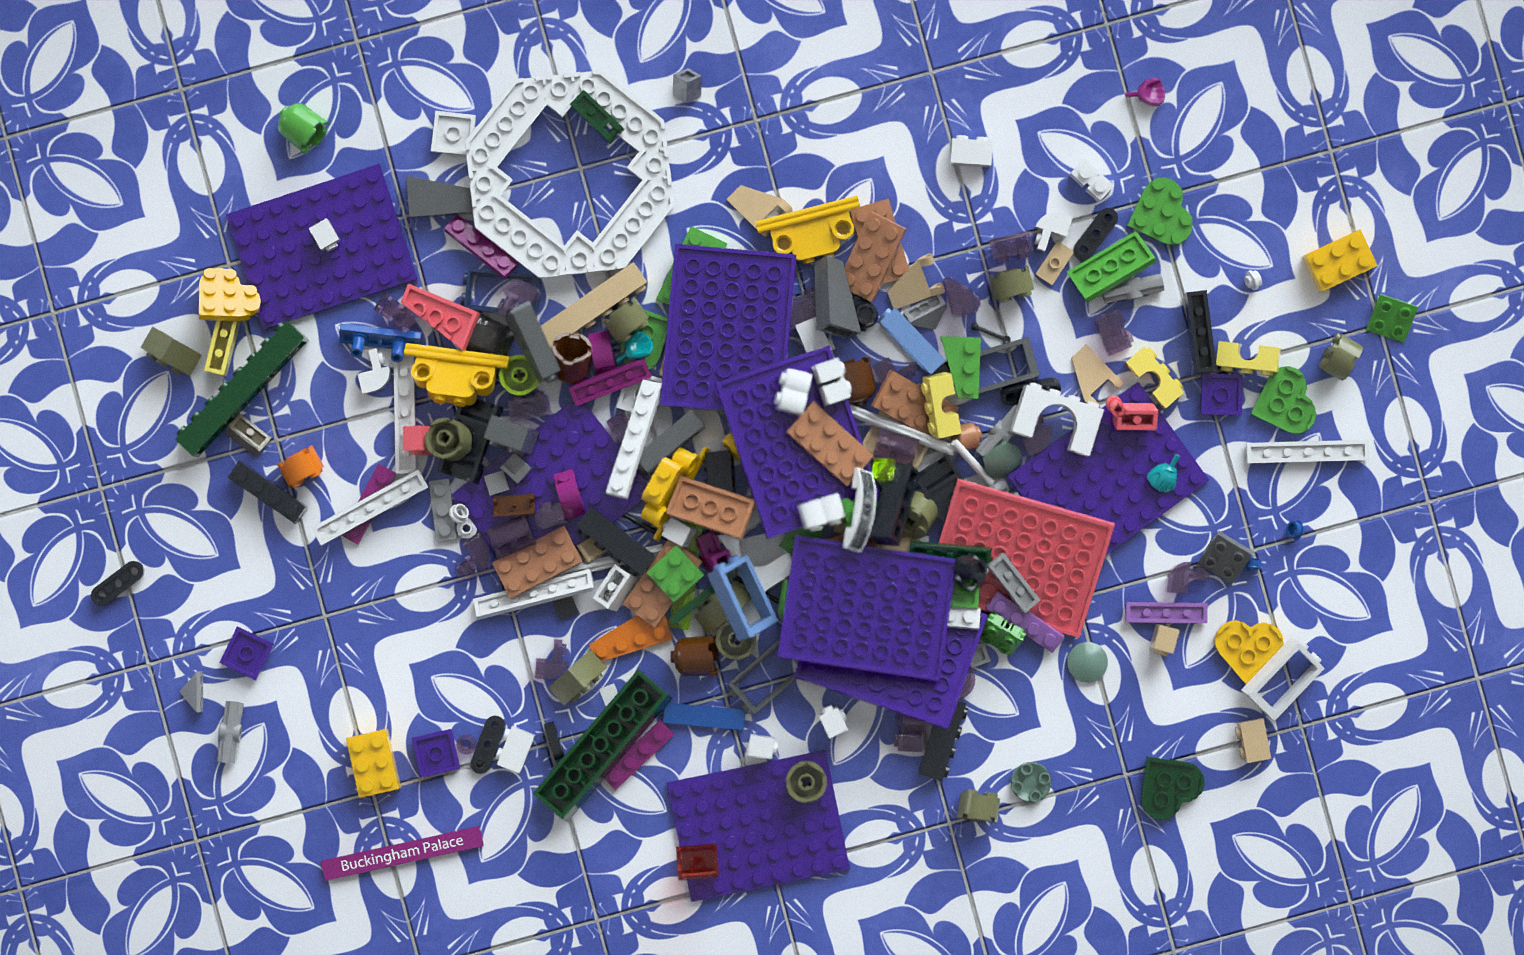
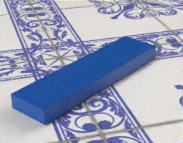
(704, 716)

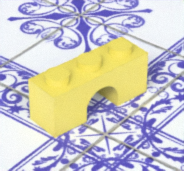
(1266, 360)
(935, 389)
(1168, 389)

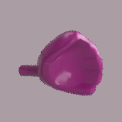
(1149, 92)

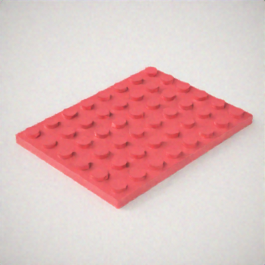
(1048, 545)

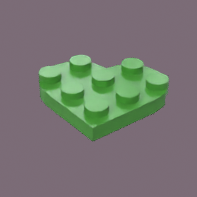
(1161, 214)
(657, 331)
(1285, 402)

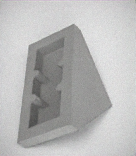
(927, 312)
(193, 692)

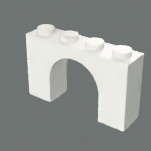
(1085, 416)
(768, 575)

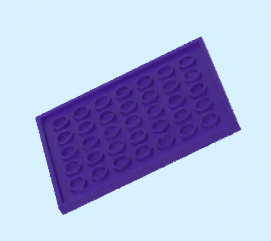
(292, 269)
(723, 320)
(565, 442)
(774, 464)
(1114, 477)
(867, 608)
(910, 696)
(758, 826)

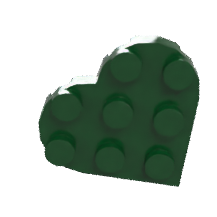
(1168, 785)

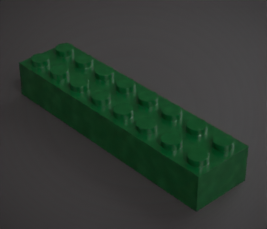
(241, 389)
(602, 745)

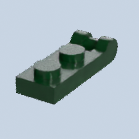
(596, 116)

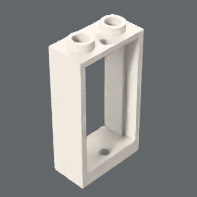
(1272, 667)

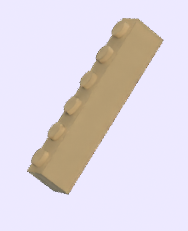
(596, 303)

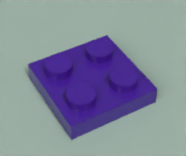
(1221, 394)
(246, 653)
(436, 753)

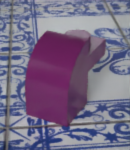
(602, 352)
(569, 494)
(711, 551)

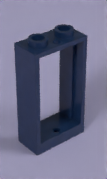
(468, 280)

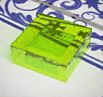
(883, 469)

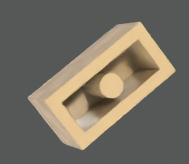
(1164, 640)
(1253, 740)

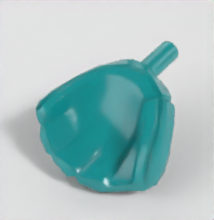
(637, 347)
(1164, 476)

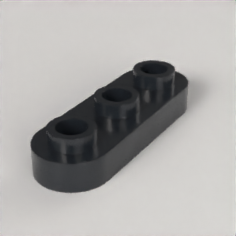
(1091, 242)
(1011, 393)
(108, 585)
(494, 737)

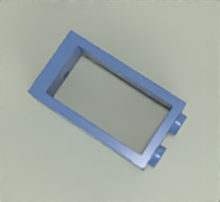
(911, 341)
(729, 602)

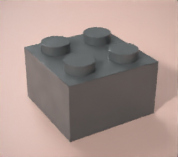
(510, 434)

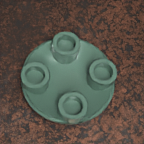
(1002, 460)
(1087, 662)
(1031, 782)

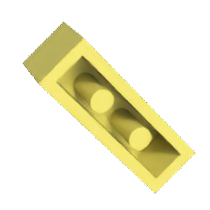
(222, 347)

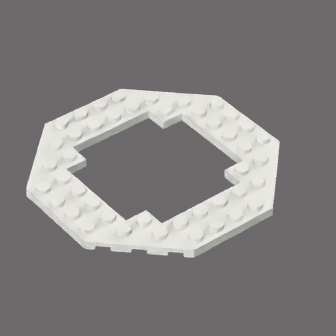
(518, 233)

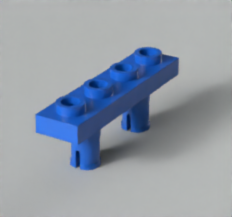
(377, 337)

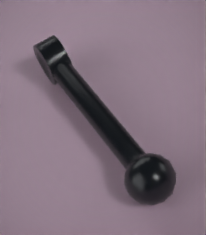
(1006, 339)

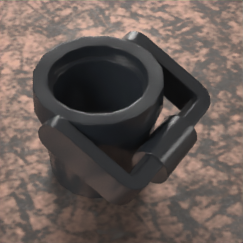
(866, 313)
(969, 569)

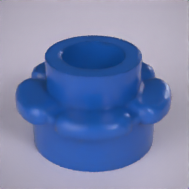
(1295, 529)
(1253, 565)

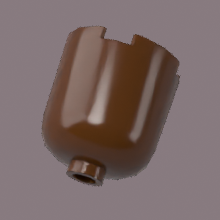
(572, 356)
(861, 380)
(695, 656)

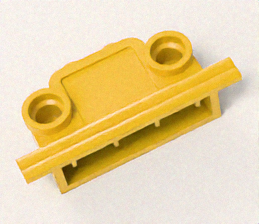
(812, 230)
(454, 374)
(663, 483)

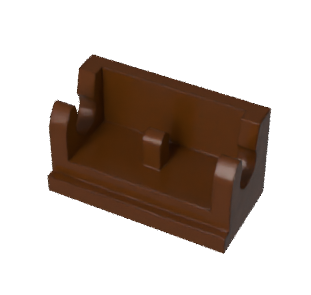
(514, 505)

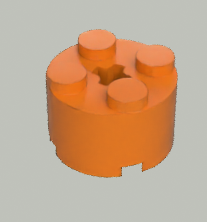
(301, 465)

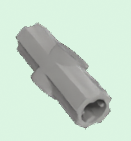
(1134, 288)
(998, 433)
(230, 732)

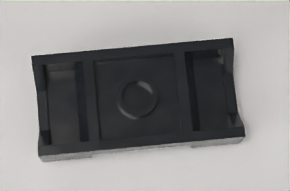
(476, 419)
(939, 482)

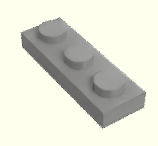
(441, 503)
(1013, 582)

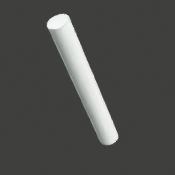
(972, 462)

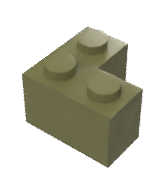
(169, 351)
(712, 614)
(578, 678)

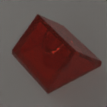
(697, 862)

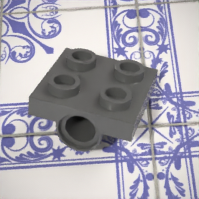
(1225, 557)

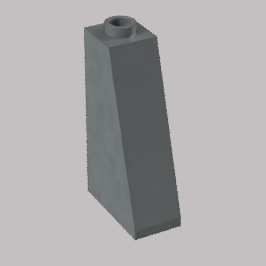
(436, 199)
(834, 300)
(533, 342)

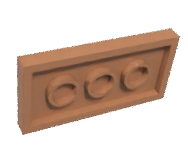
(883, 208)
(873, 255)
(905, 402)
(829, 443)
(711, 507)
(537, 563)
(647, 597)

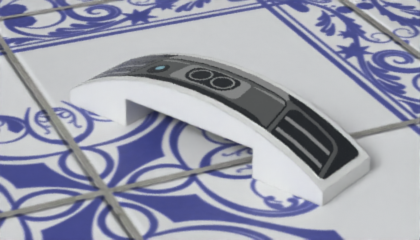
(863, 512)

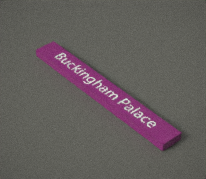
(402, 853)

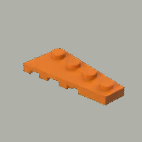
(630, 637)

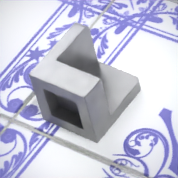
(687, 85)
(516, 468)

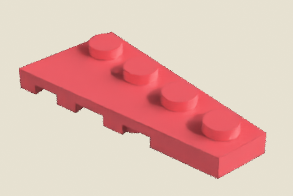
(444, 315)

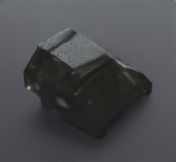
(490, 337)

